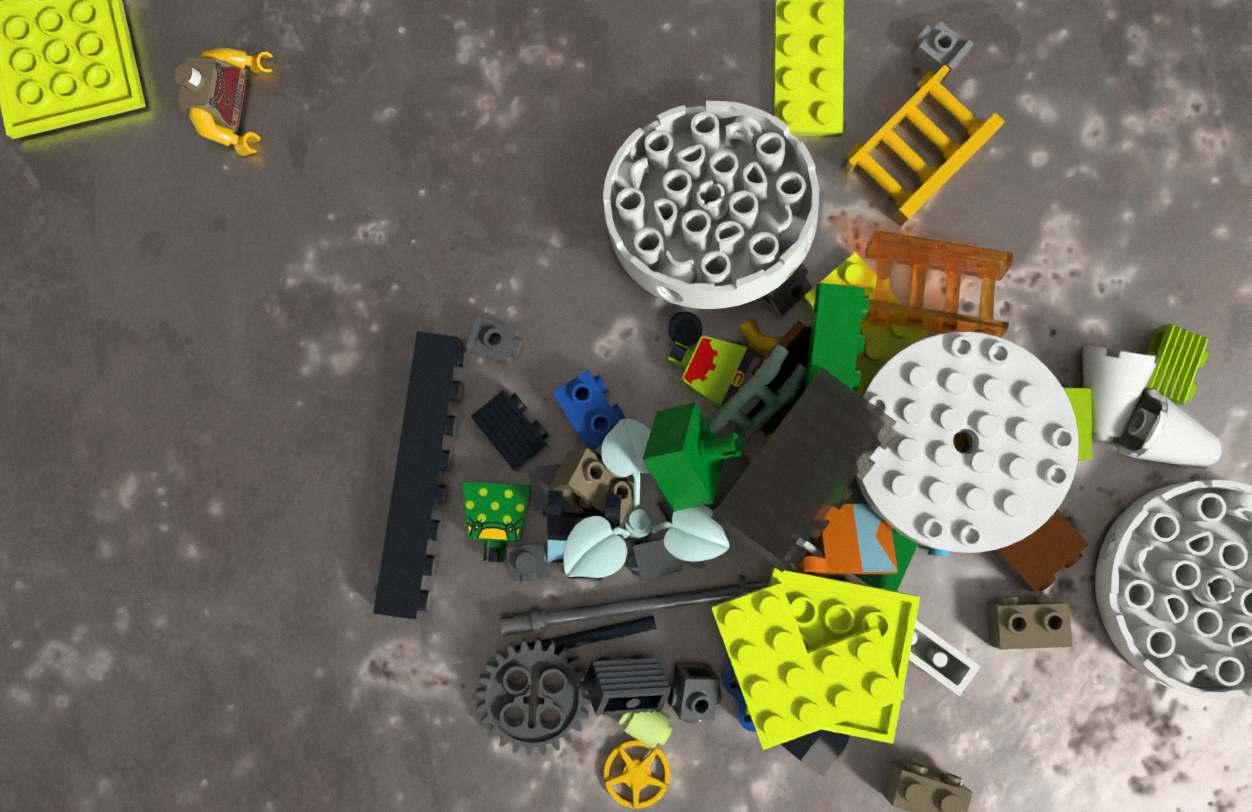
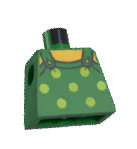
(496, 515)

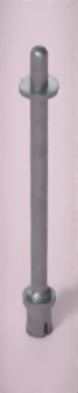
(538, 619)

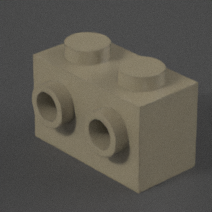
(588, 482)
(1029, 624)
(919, 791)

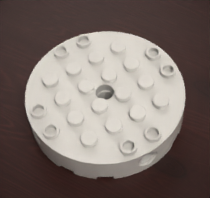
(711, 204)
(1016, 436)
(1158, 594)

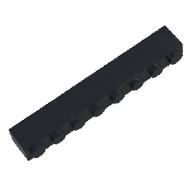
(419, 476)

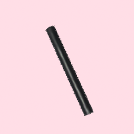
(600, 634)

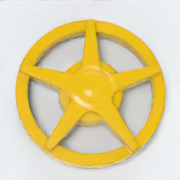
(636, 775)

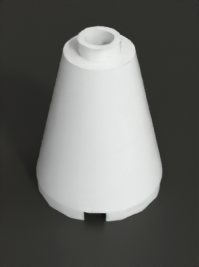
(1116, 386)
(1167, 434)

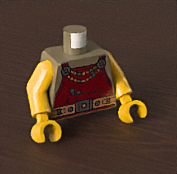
(214, 93)

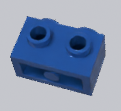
(588, 408)

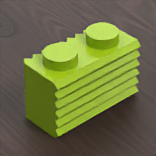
(1178, 359)

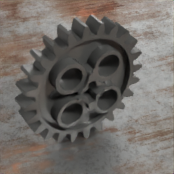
(502, 694)

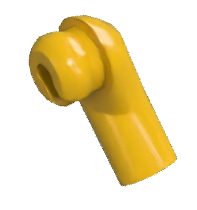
(756, 340)

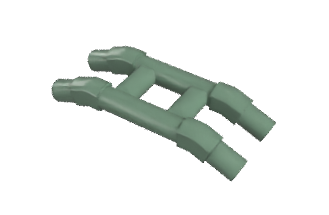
(757, 387)

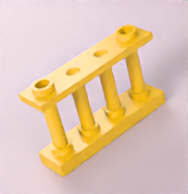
(954, 153)

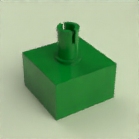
(687, 456)

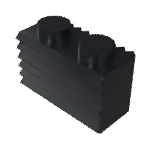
(510, 429)
(626, 685)

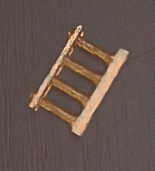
(942, 256)

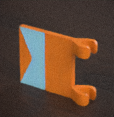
(853, 544)

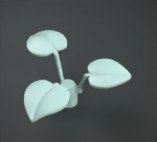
(599, 552)

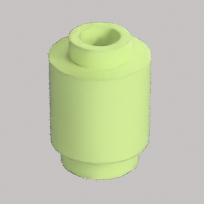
(647, 727)

